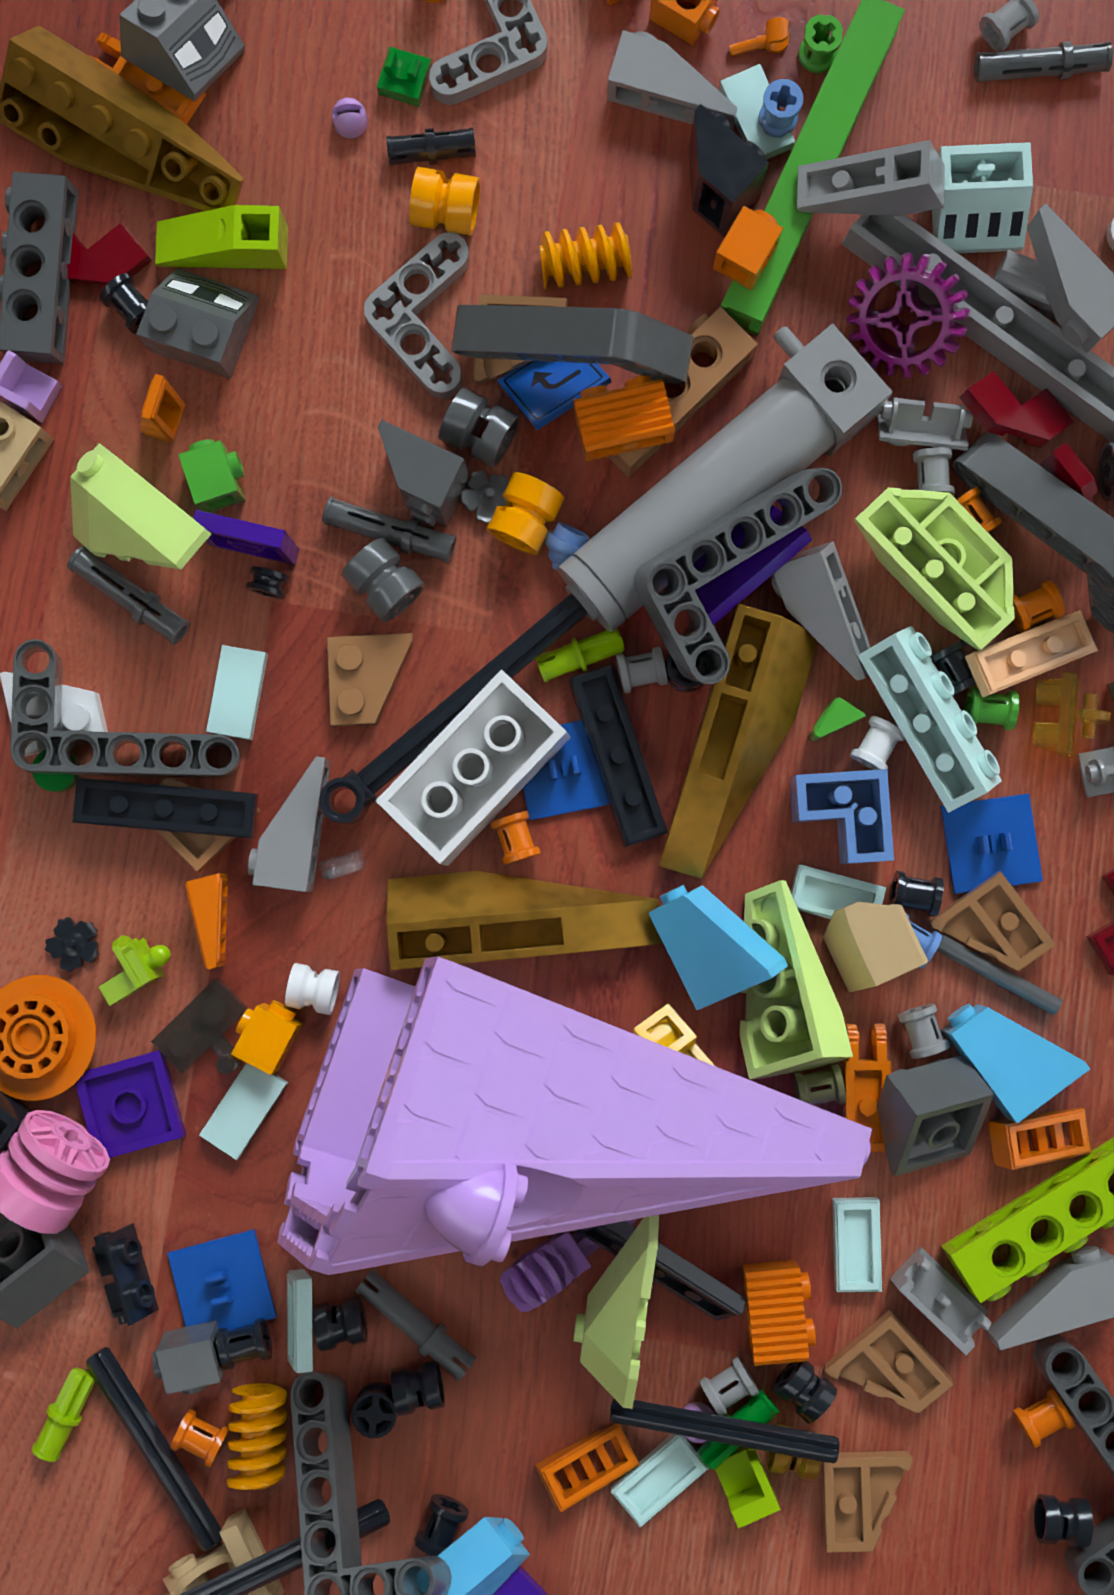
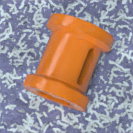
(973, 503)
(1037, 606)
(515, 837)
(1044, 1418)
(200, 1438)

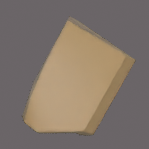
(872, 944)

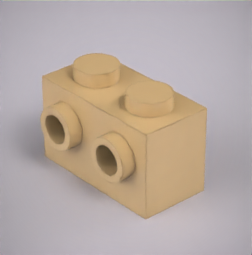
(20, 452)

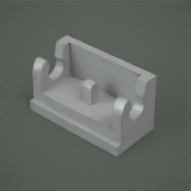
(941, 1299)

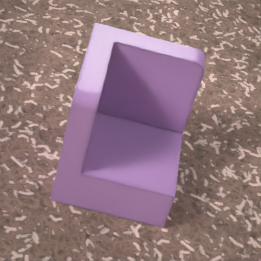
(26, 387)

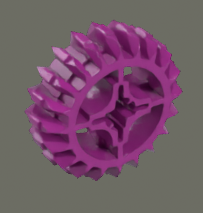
(908, 296)

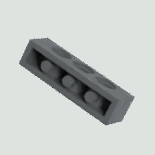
(27, 200)

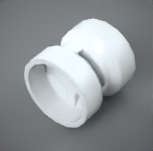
(309, 988)

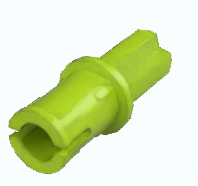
(579, 654)
(63, 1415)

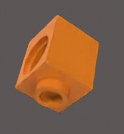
(685, 22)
(748, 247)

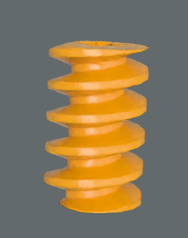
(585, 255)
(260, 1436)

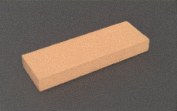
(1031, 653)

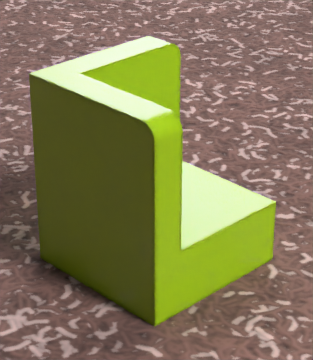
(747, 1487)

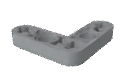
(504, 45)
(405, 319)

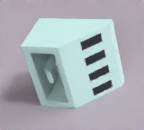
(985, 197)

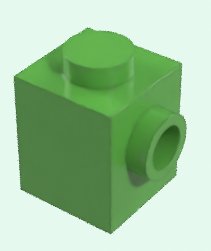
(212, 475)

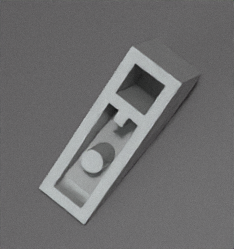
(659, 81)
(875, 182)
(1075, 280)
(823, 603)
(292, 840)
(1065, 1298)

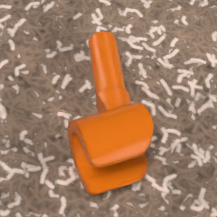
(774, 41)

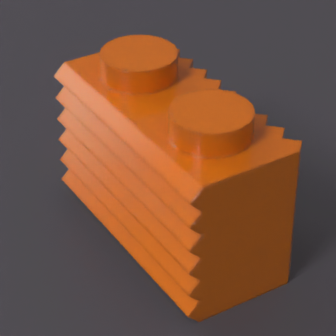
(623, 418)
(777, 1312)

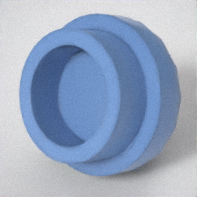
(563, 542)

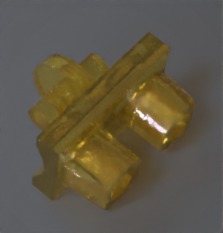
(1062, 735)

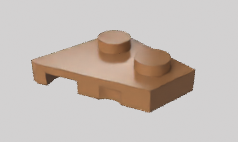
(858, 1497)

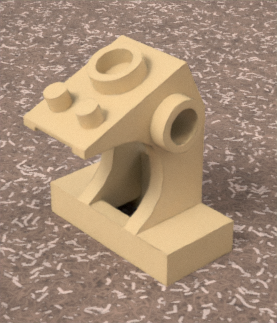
(239, 1547)

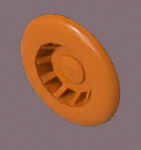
(34, 1036)

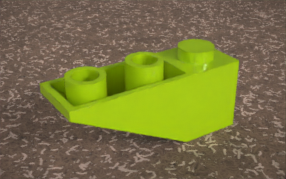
(224, 239)

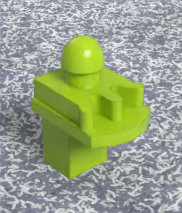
(140, 966)

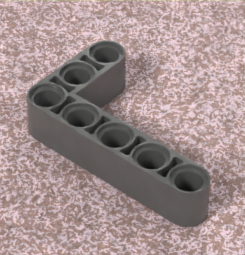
(574, 336)
(1048, 511)
(721, 556)
(104, 744)
(1096, 1424)
(340, 1512)

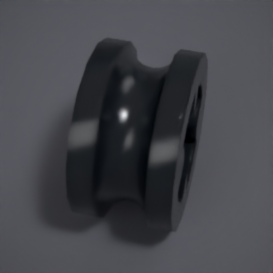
(267, 582)

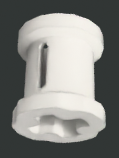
(877, 744)

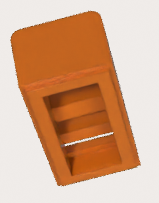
(161, 410)
(209, 910)
(1011, 1141)
(579, 1489)

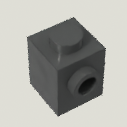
(188, 1358)

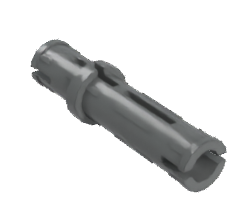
(1050, 61)
(404, 534)
(168, 624)
(416, 1325)

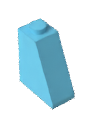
(712, 946)
(1011, 1059)
(482, 1558)

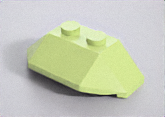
(942, 561)

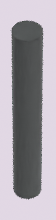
(999, 975)

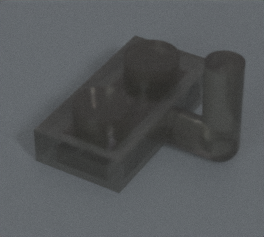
(202, 1028)

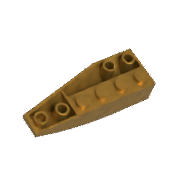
(107, 124)
(738, 733)
(507, 917)

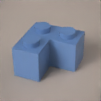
(856, 802)

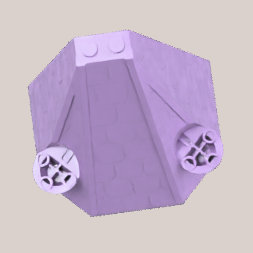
(508, 1118)

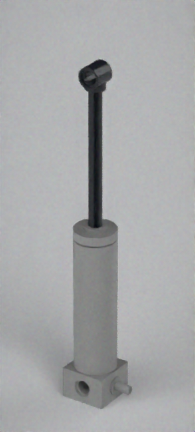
(812, 409)

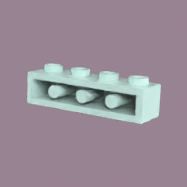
(931, 718)

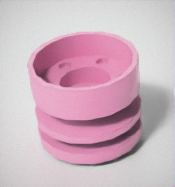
(48, 1171)

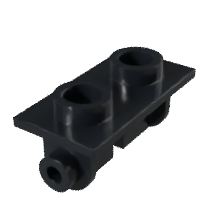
(132, 1293)

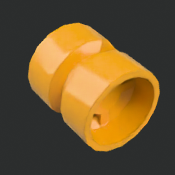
(444, 201)
(526, 511)

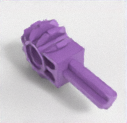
(547, 1269)

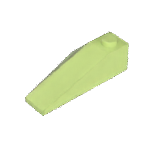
(127, 516)
(795, 1015)
(617, 1315)

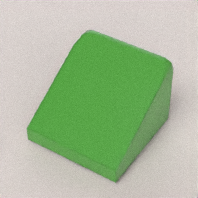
(835, 717)

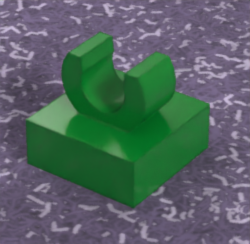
(404, 76)

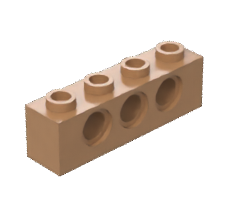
(731, 352)

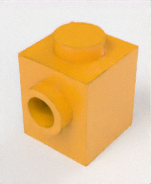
(266, 1036)

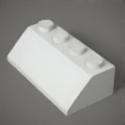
(473, 768)

